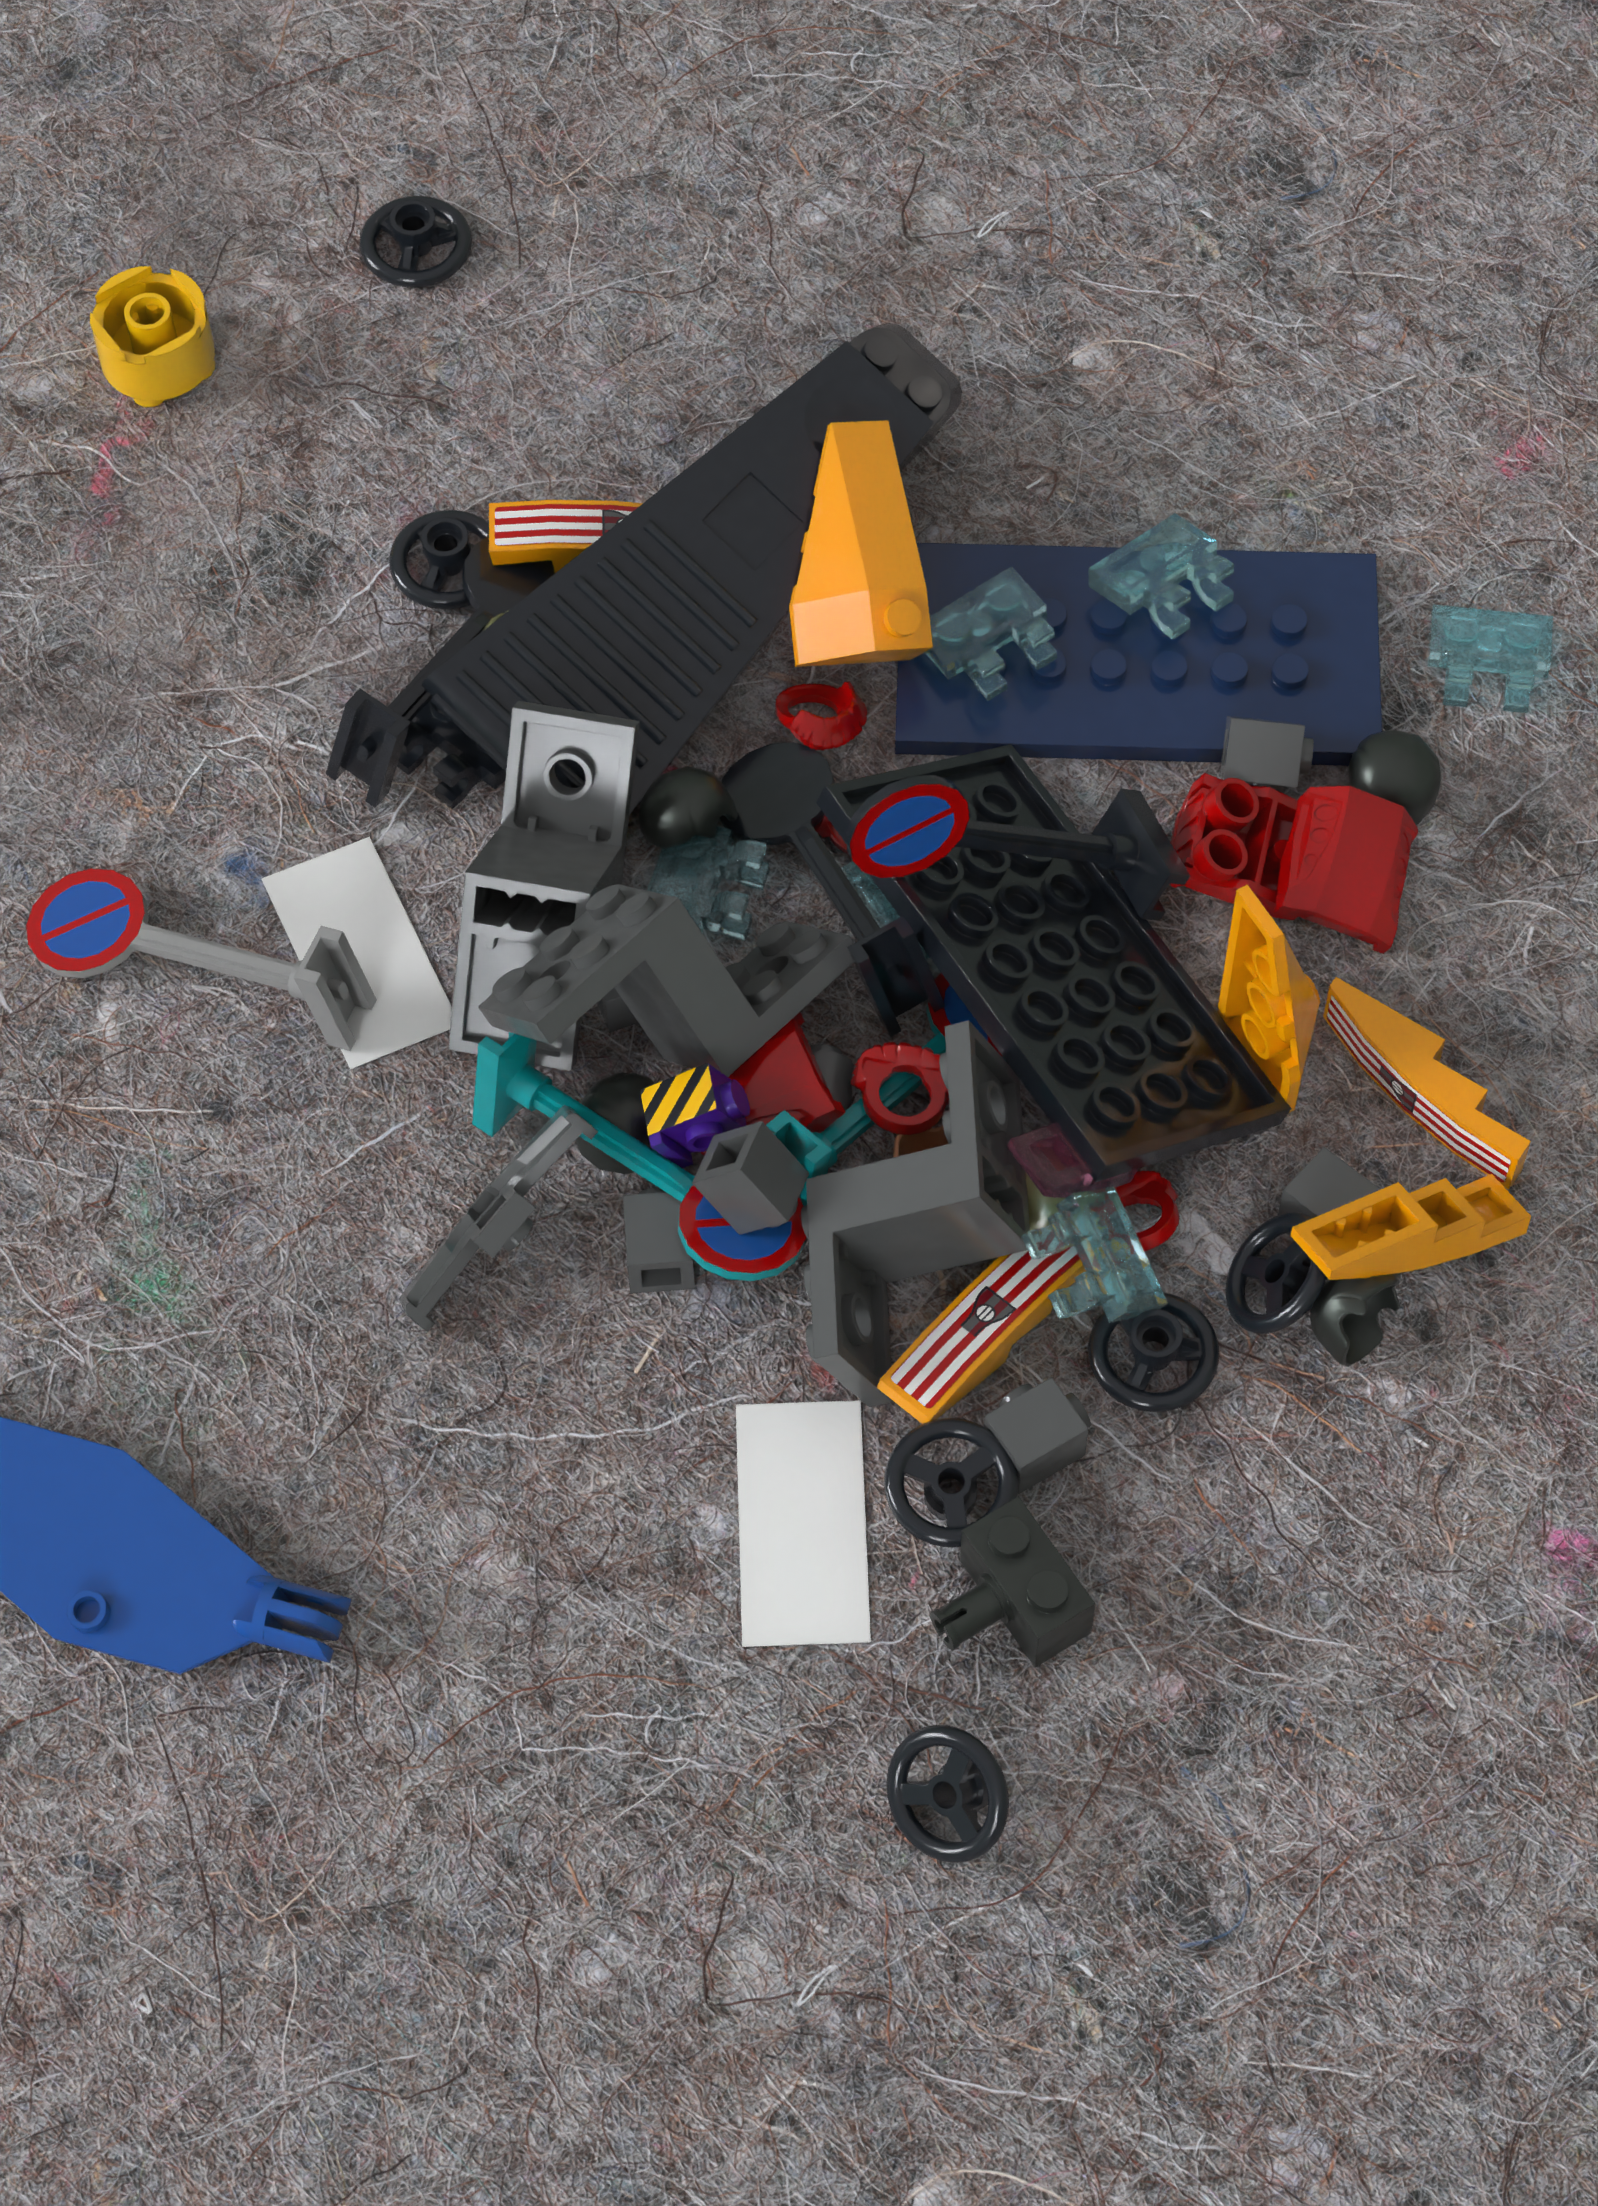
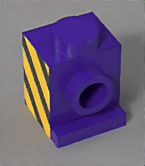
(690, 1110)

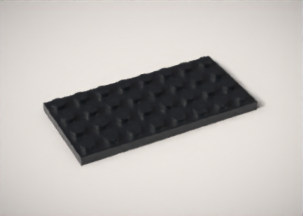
(1071, 980)

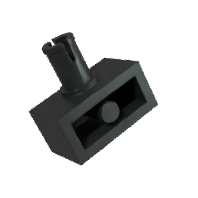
(1017, 1582)

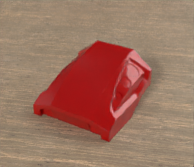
(1233, 838)
(1347, 863)
(788, 1079)

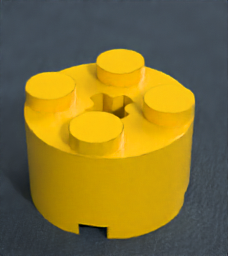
(152, 334)

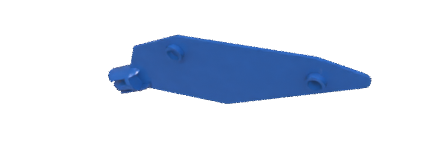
(133, 1569)

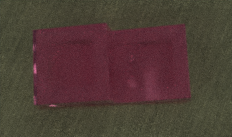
(1056, 1163)

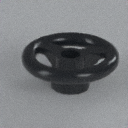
(415, 228)
(446, 549)
(1289, 1277)
(1164, 1328)
(946, 1506)
(969, 1772)

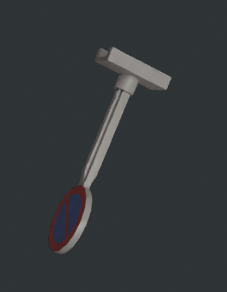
(101, 918)

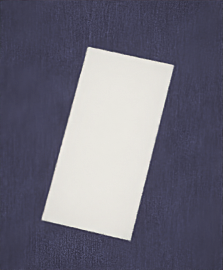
(355, 895)
(802, 1524)

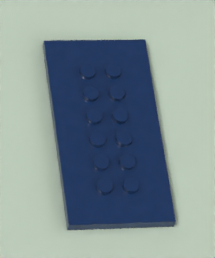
(1284, 650)

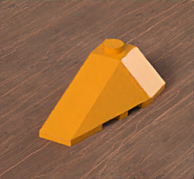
(860, 565)
(1267, 996)

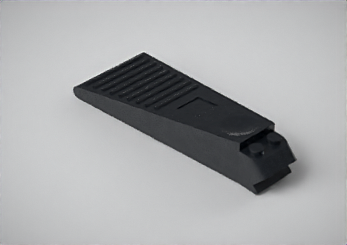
(697, 575)

